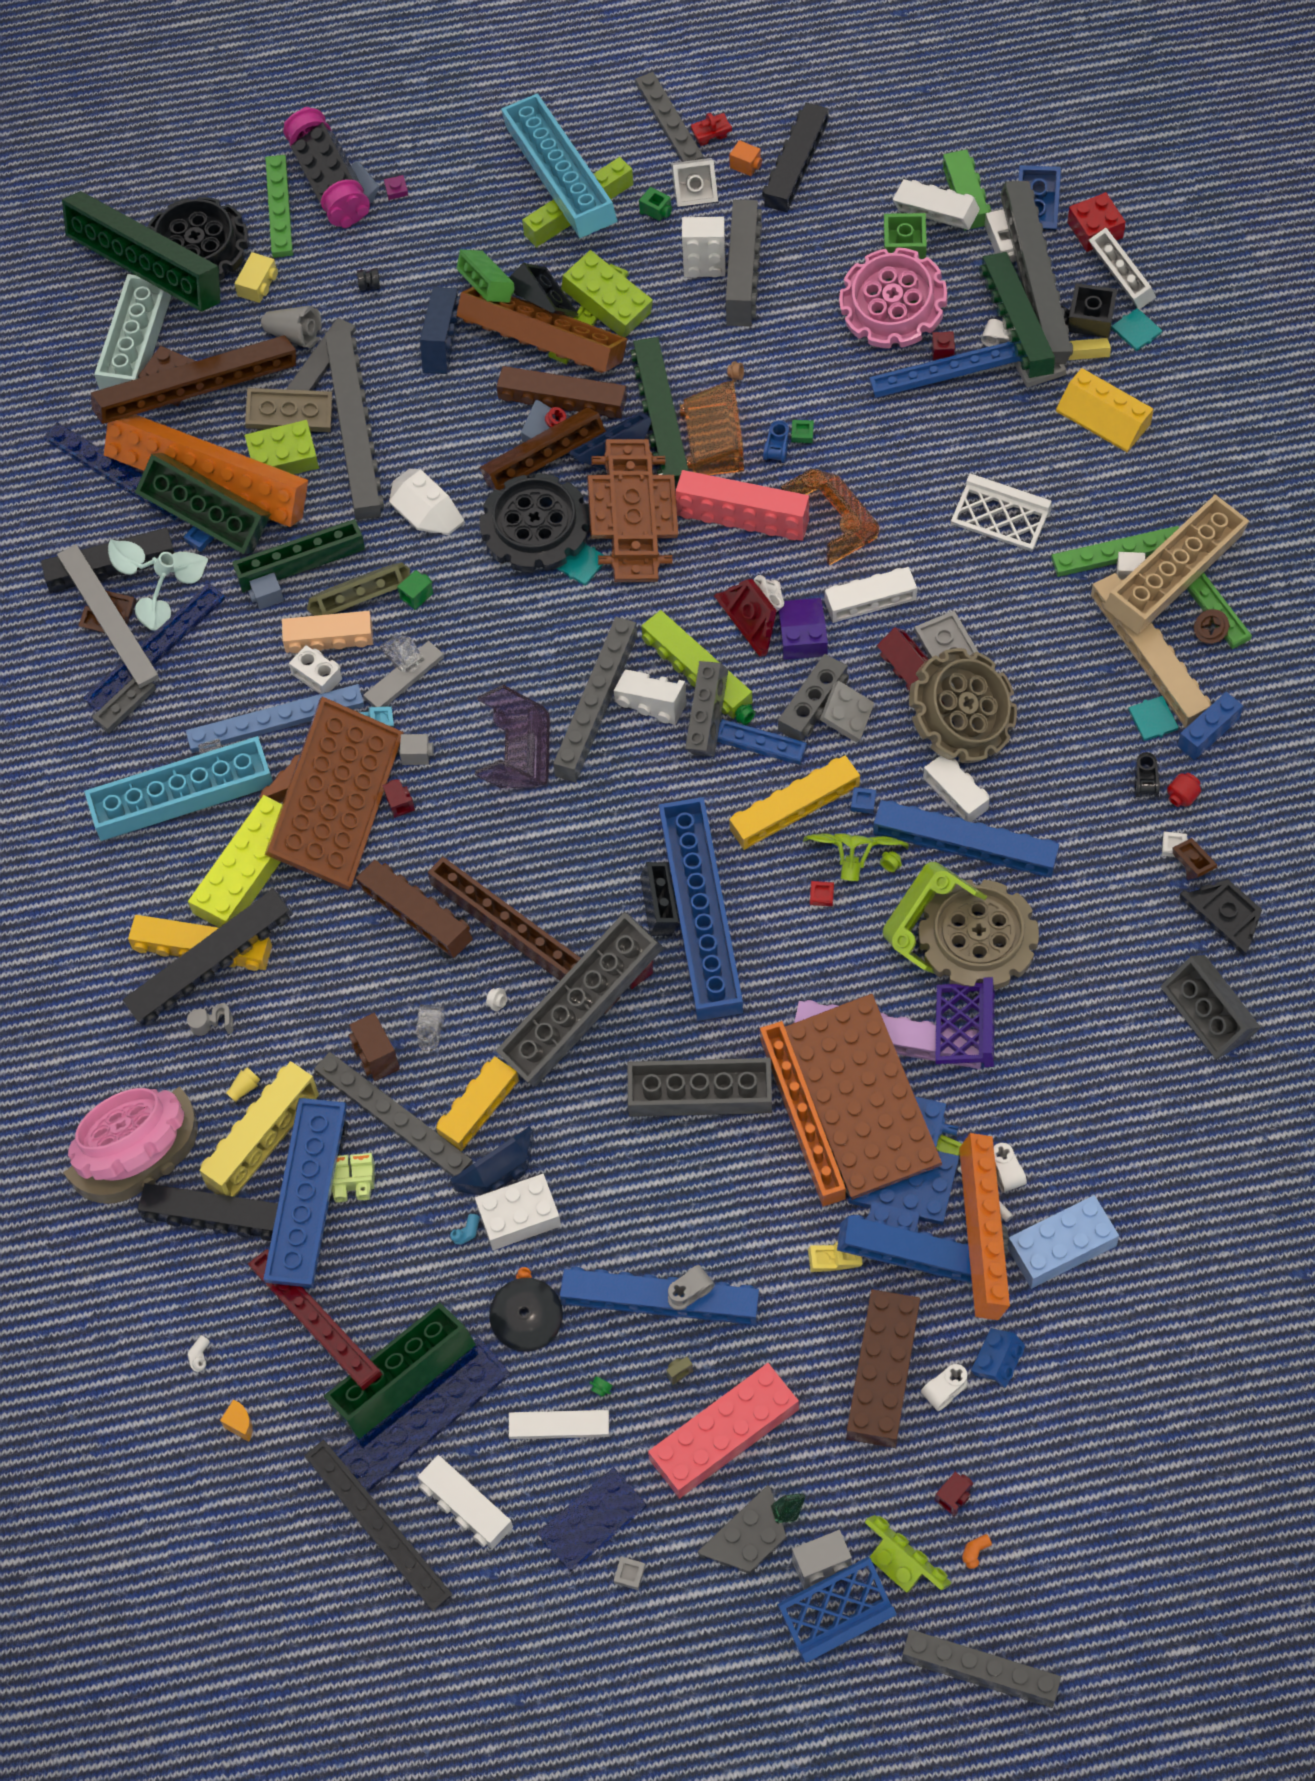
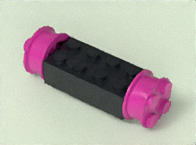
(326, 167)

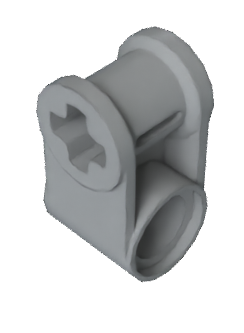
(692, 1286)

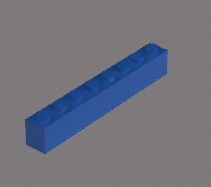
(966, 838)
(650, 1296)

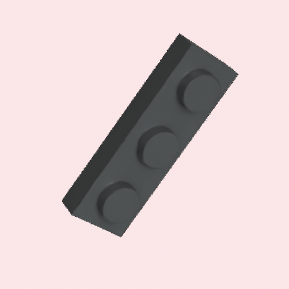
(122, 705)

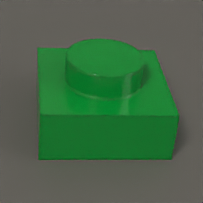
(802, 431)

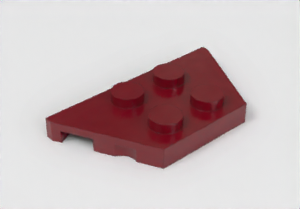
(750, 613)

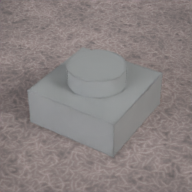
(629, 1573)

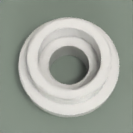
(496, 999)

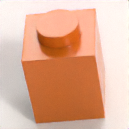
(745, 158)

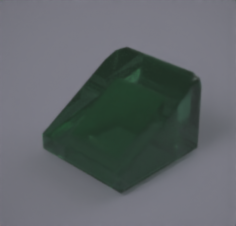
(788, 1507)

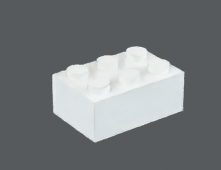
(703, 246)
(518, 1211)

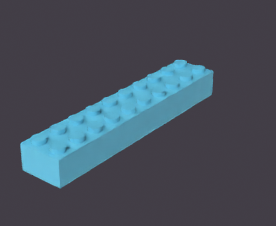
(559, 165)

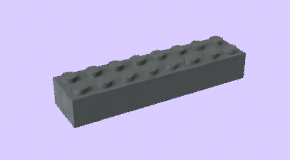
(579, 999)

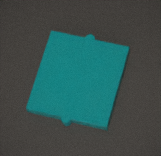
(1136, 329)
(583, 566)
(1153, 718)

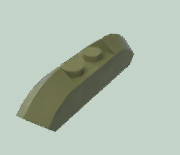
(358, 589)

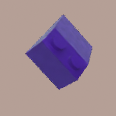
(803, 629)

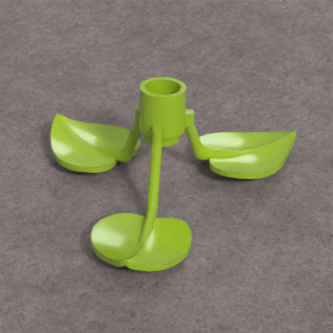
(851, 863)

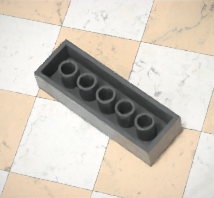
(743, 263)
(699, 1087)

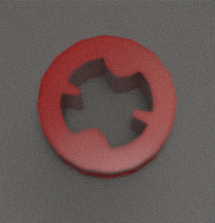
(554, 411)

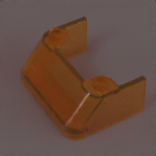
(856, 521)

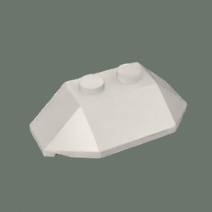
(424, 503)

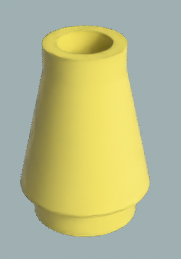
(243, 1084)

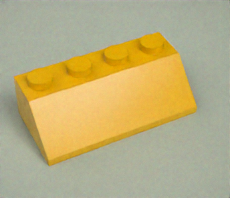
(1105, 410)

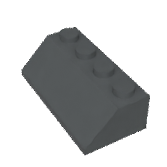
(1210, 1006)

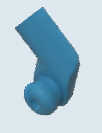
(465, 1234)

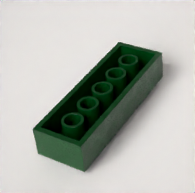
(202, 503)
(406, 1368)

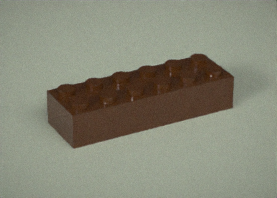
(883, 1368)

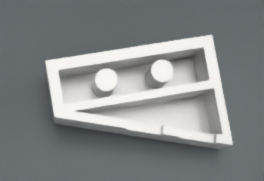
(651, 696)

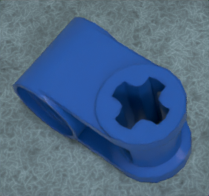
(777, 445)

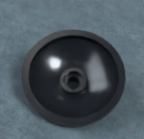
(535, 1329)

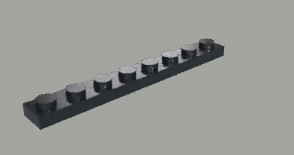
(378, 1525)

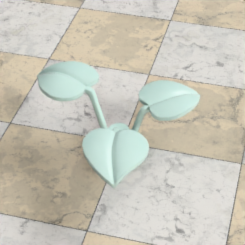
(187, 567)

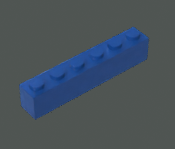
(905, 1248)

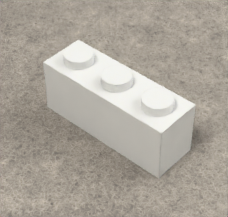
(956, 788)

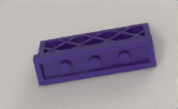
(985, 1027)

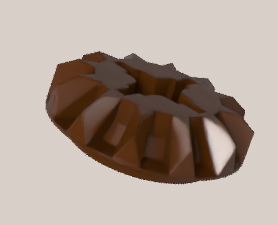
(1205, 619)

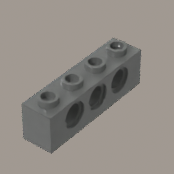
(706, 708)
(799, 727)

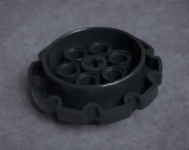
(206, 230)
(535, 523)

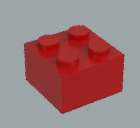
(1093, 216)

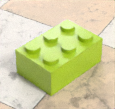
(284, 447)

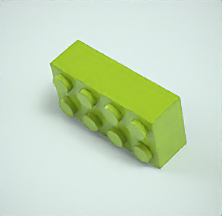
(606, 294)

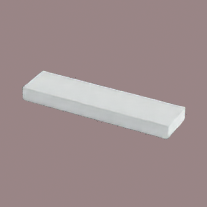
(558, 1424)

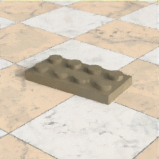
(281, 407)

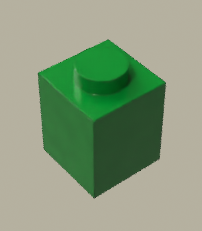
(415, 589)

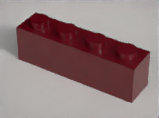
(903, 654)

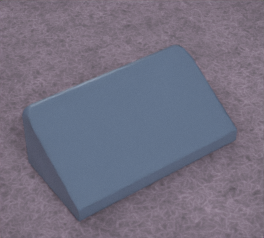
(369, 185)
(535, 422)

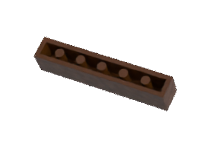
(561, 391)
(543, 448)
(414, 908)

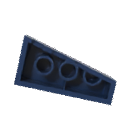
(439, 330)

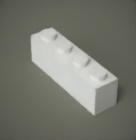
(937, 203)
(1122, 268)
(870, 594)
(465, 1502)

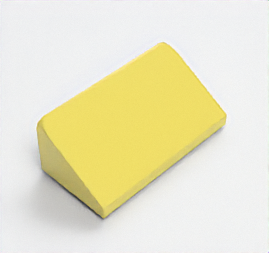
(1090, 349)

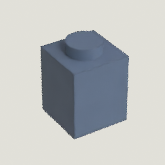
(265, 591)

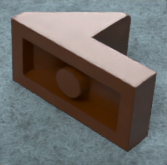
(1194, 859)

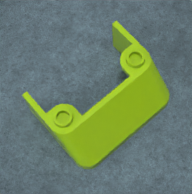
(931, 880)

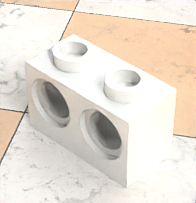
(313, 674)

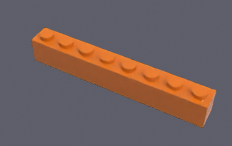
(802, 1114)
(984, 1227)

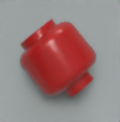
(1184, 790)

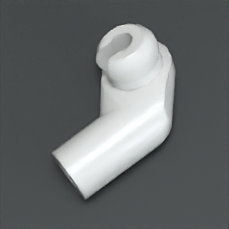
(196, 1356)

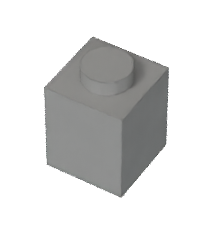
(415, 749)

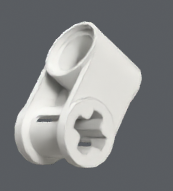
(994, 333)
(772, 591)
(1008, 1171)
(942, 1389)

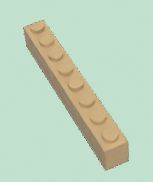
(1157, 660)

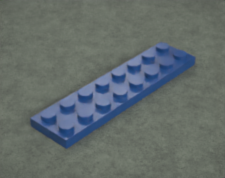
(305, 1193)

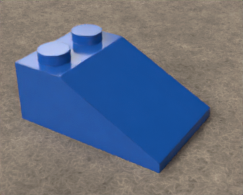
(1046, 187)

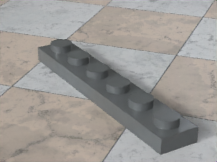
(668, 118)

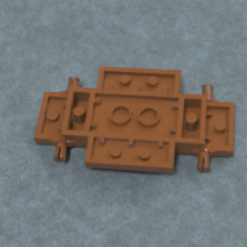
(632, 509)

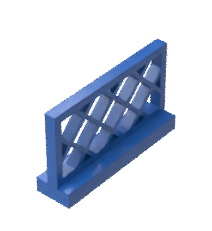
(840, 1630)

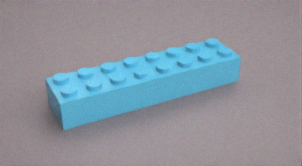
(178, 788)

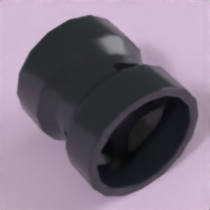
(368, 279)

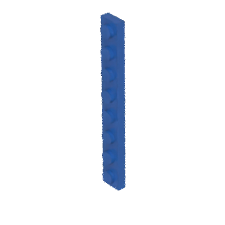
(943, 369)

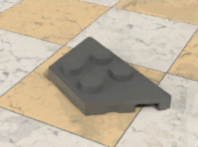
(748, 1536)

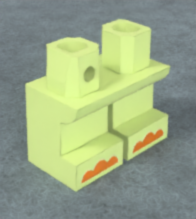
(362, 1177)

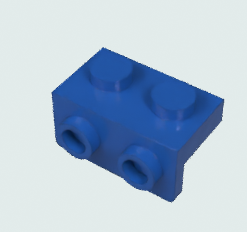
(998, 1356)

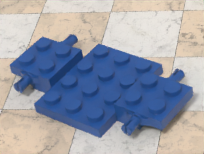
(923, 1195)

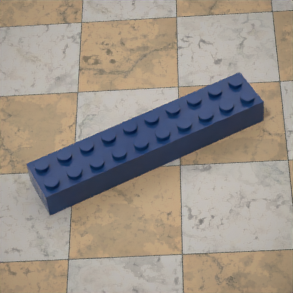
(700, 909)

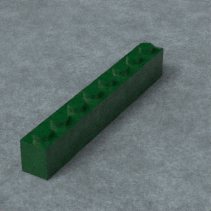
(1017, 315)
(659, 406)

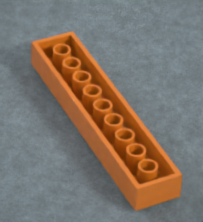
(272, 489)

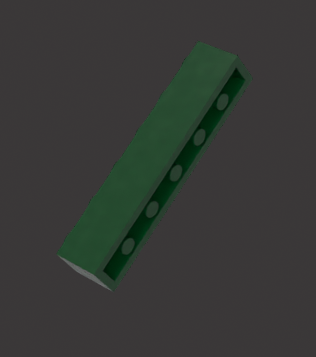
(300, 554)

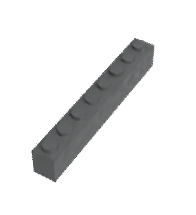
(595, 699)

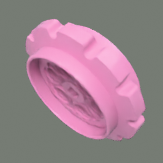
(893, 298)
(126, 1134)

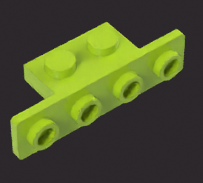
(900, 1560)

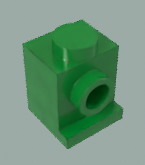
(655, 204)

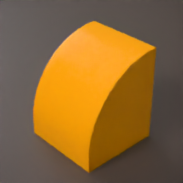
(237, 1421)

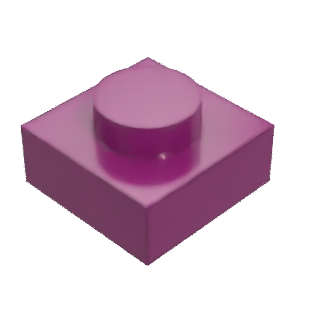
(396, 187)

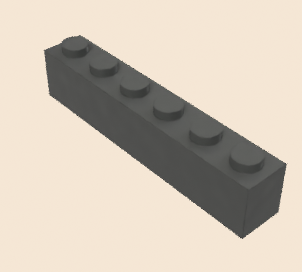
(981, 1668)

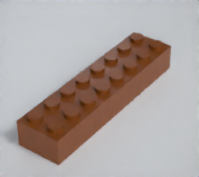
(544, 329)

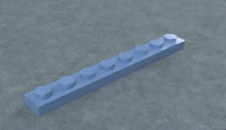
(270, 718)

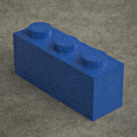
(1210, 725)

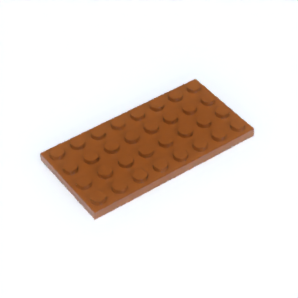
(334, 793)
(862, 1096)

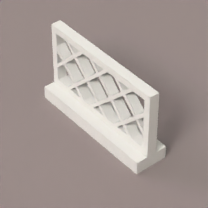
(1007, 495)

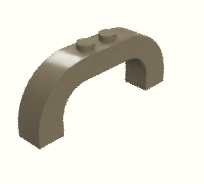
(120, 1190)

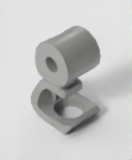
(201, 1022)

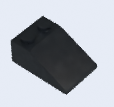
(540, 288)

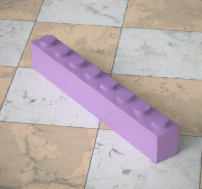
(908, 1036)

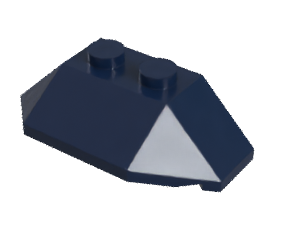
(628, 429)
(498, 1167)

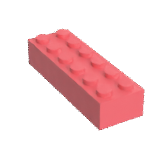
(742, 505)
(723, 1430)

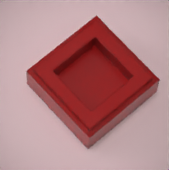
(821, 893)

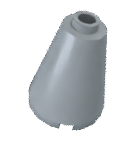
(296, 323)

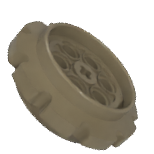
(963, 705)
(1017, 935)

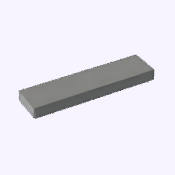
(398, 681)

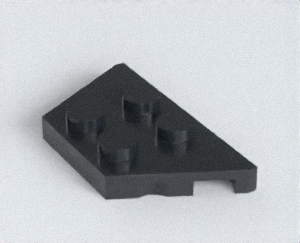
(1226, 911)

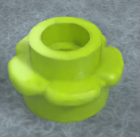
(890, 861)

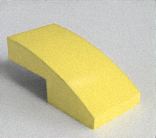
(829, 1259)

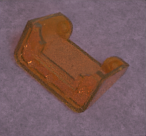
(714, 430)

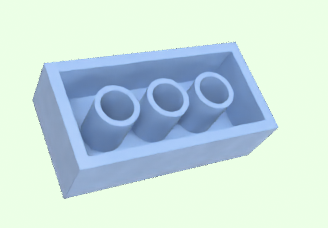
(1063, 1241)

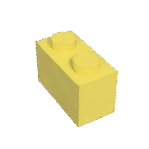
(256, 277)

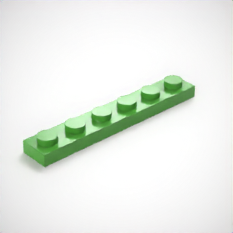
(279, 206)
(1107, 552)

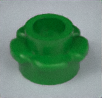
(745, 714)
(601, 1386)

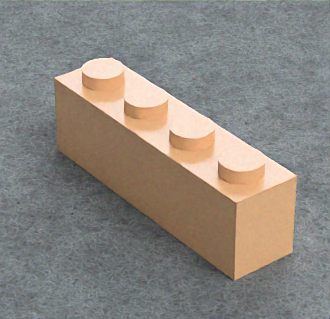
(327, 631)

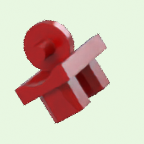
(711, 127)

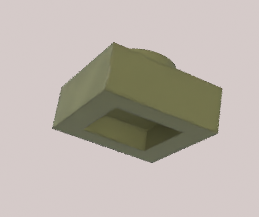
(679, 1369)

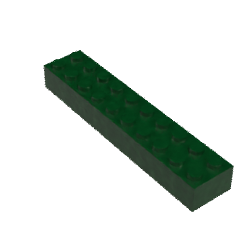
(141, 251)

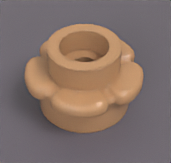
(735, 371)

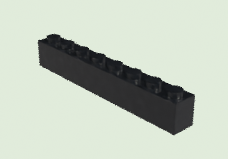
(207, 957)

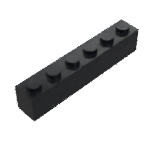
(796, 157)
(152, 543)
(207, 1211)

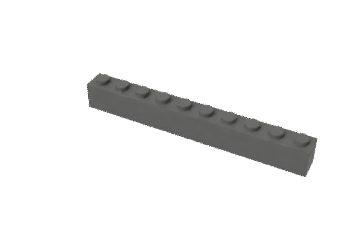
(1035, 265)
(353, 424)

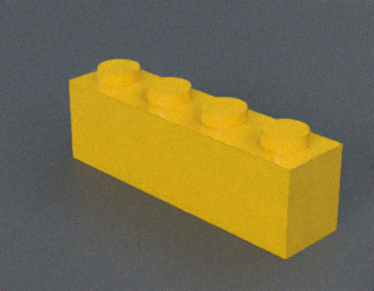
(477, 1103)

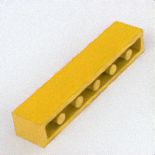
(794, 802)
(176, 938)

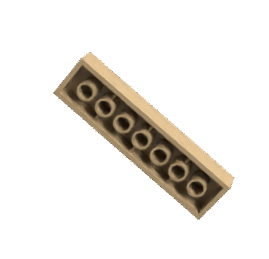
(1176, 564)

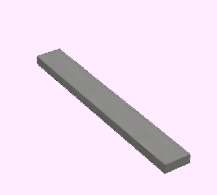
(108, 616)

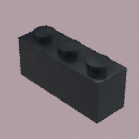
(659, 899)

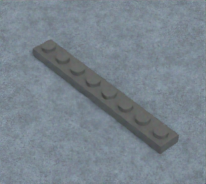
(392, 1115)

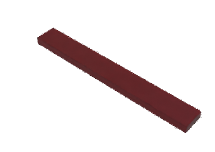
(321, 1327)

